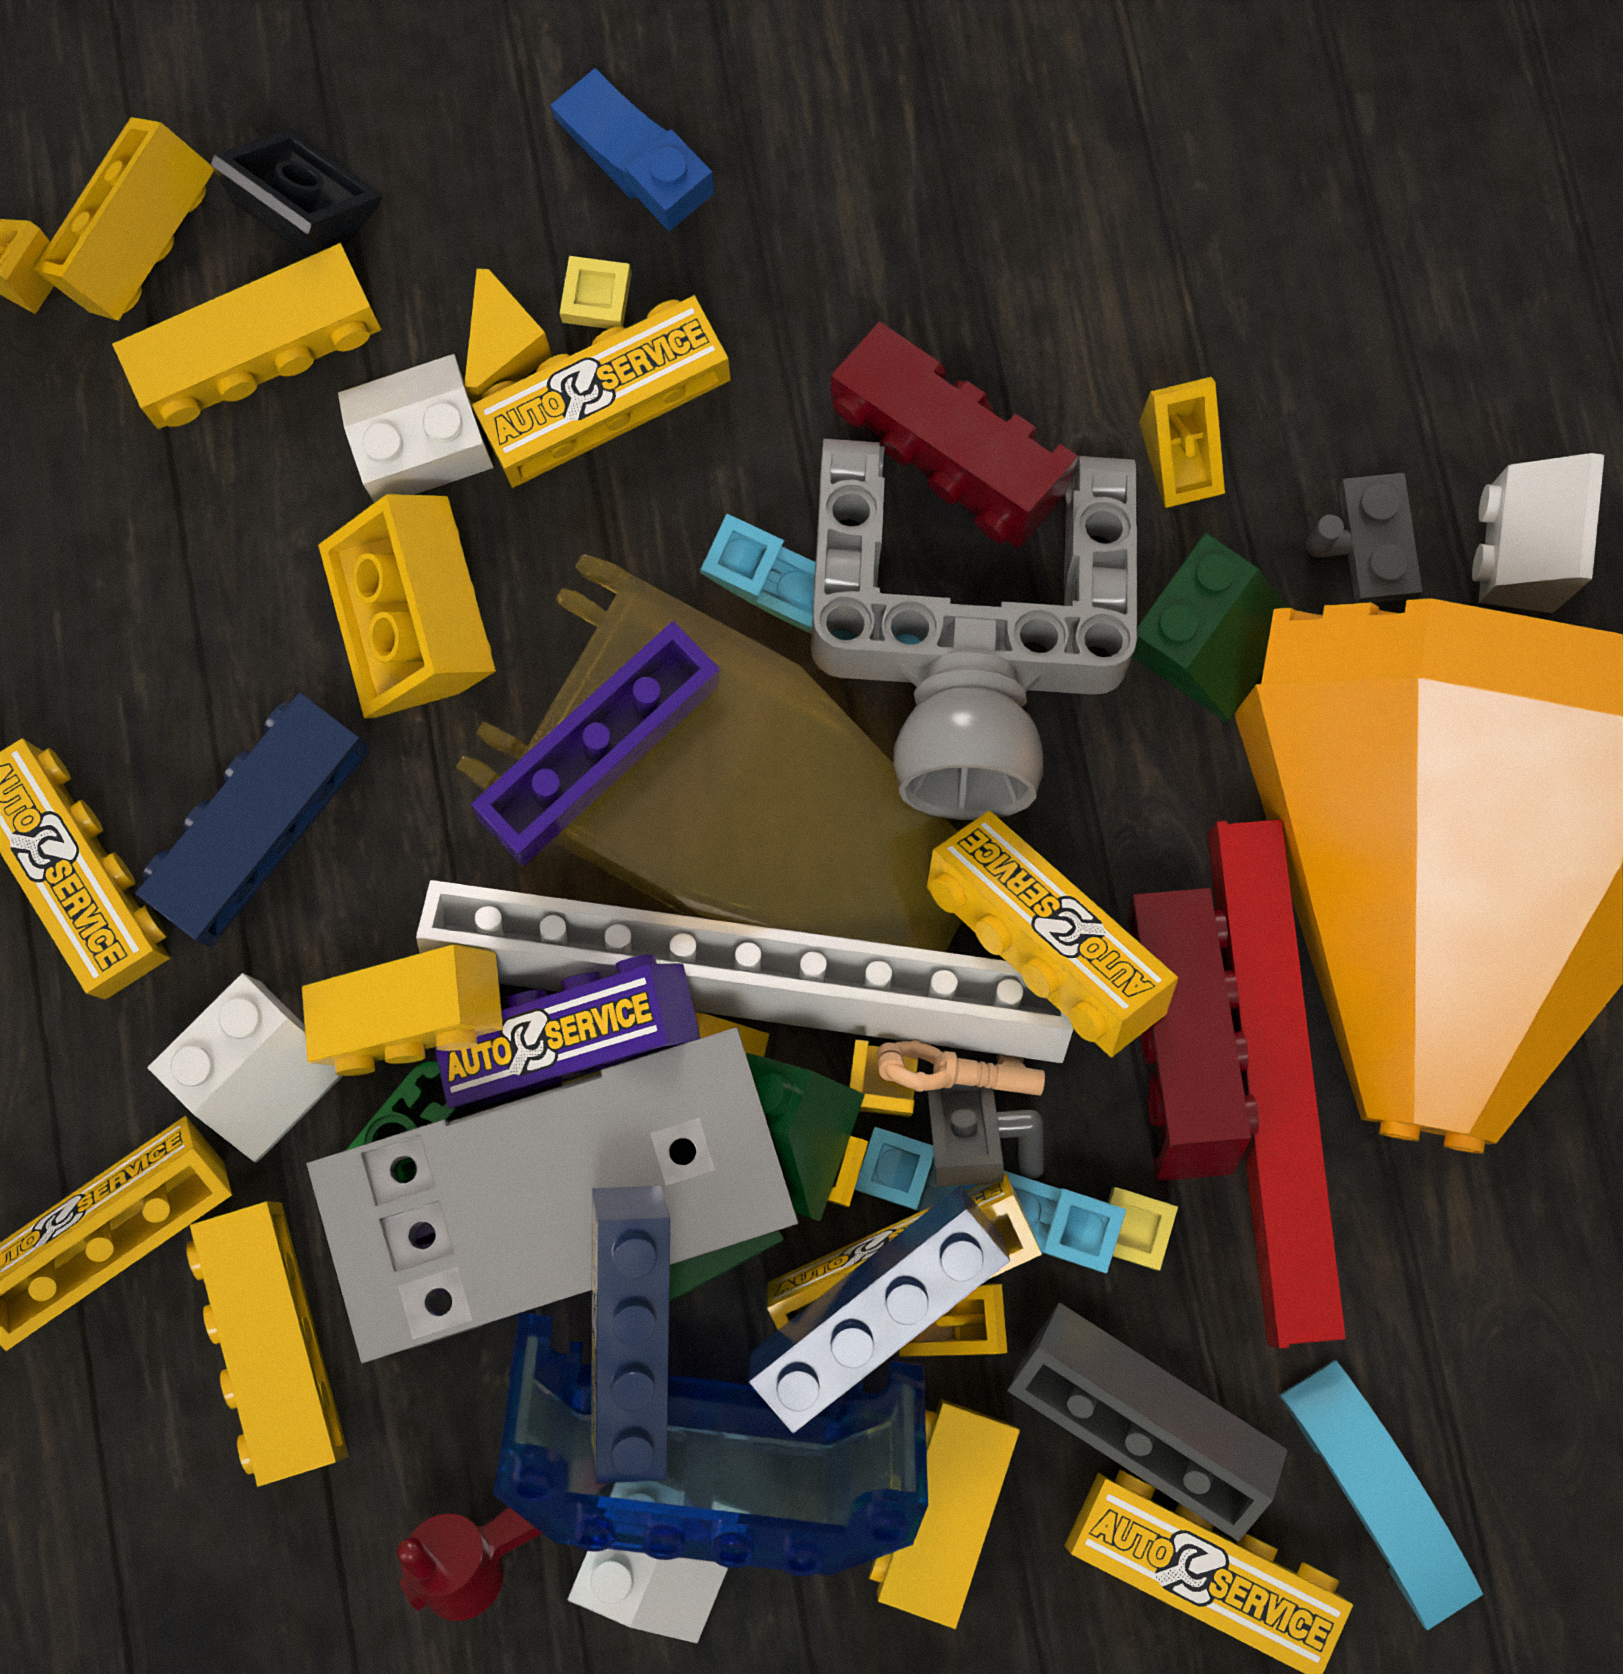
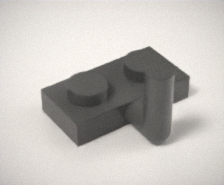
(1374, 536)
(969, 1133)

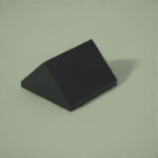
(296, 191)

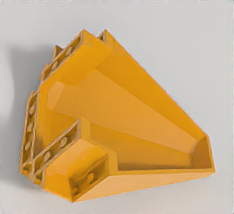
(1447, 846)

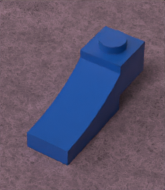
(634, 149)

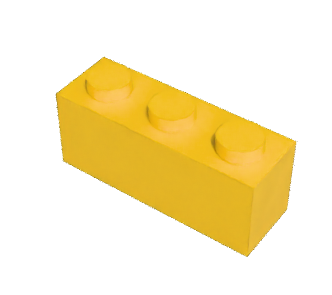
(125, 219)
(402, 1009)
(965, 1476)

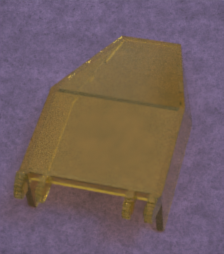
(756, 800)

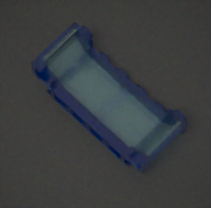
(735, 1476)

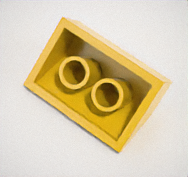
(406, 604)

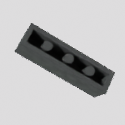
(1149, 1422)

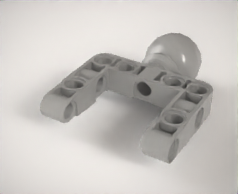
(968, 736)

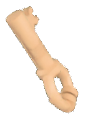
(948, 1069)

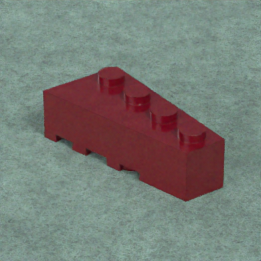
(951, 436)
(1194, 1045)

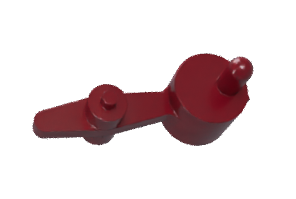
(459, 1564)

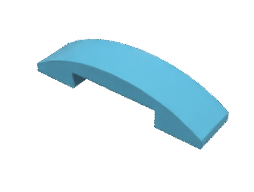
(767, 575)
(1062, 1220)
(1383, 1493)

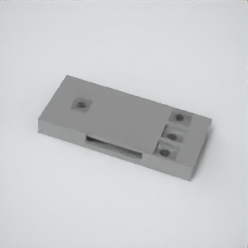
(517, 1192)

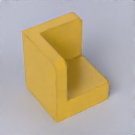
(880, 1095)

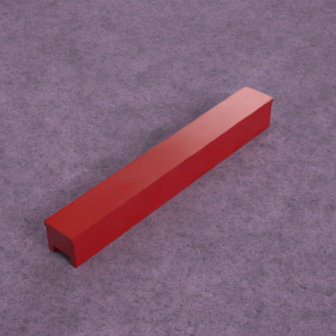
(1286, 1155)

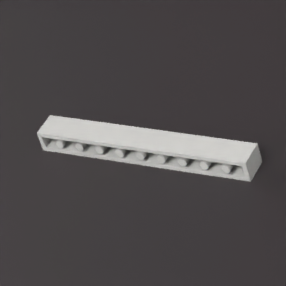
(757, 970)

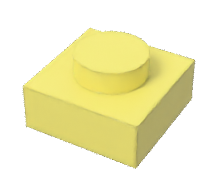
(595, 293)
(1144, 1228)

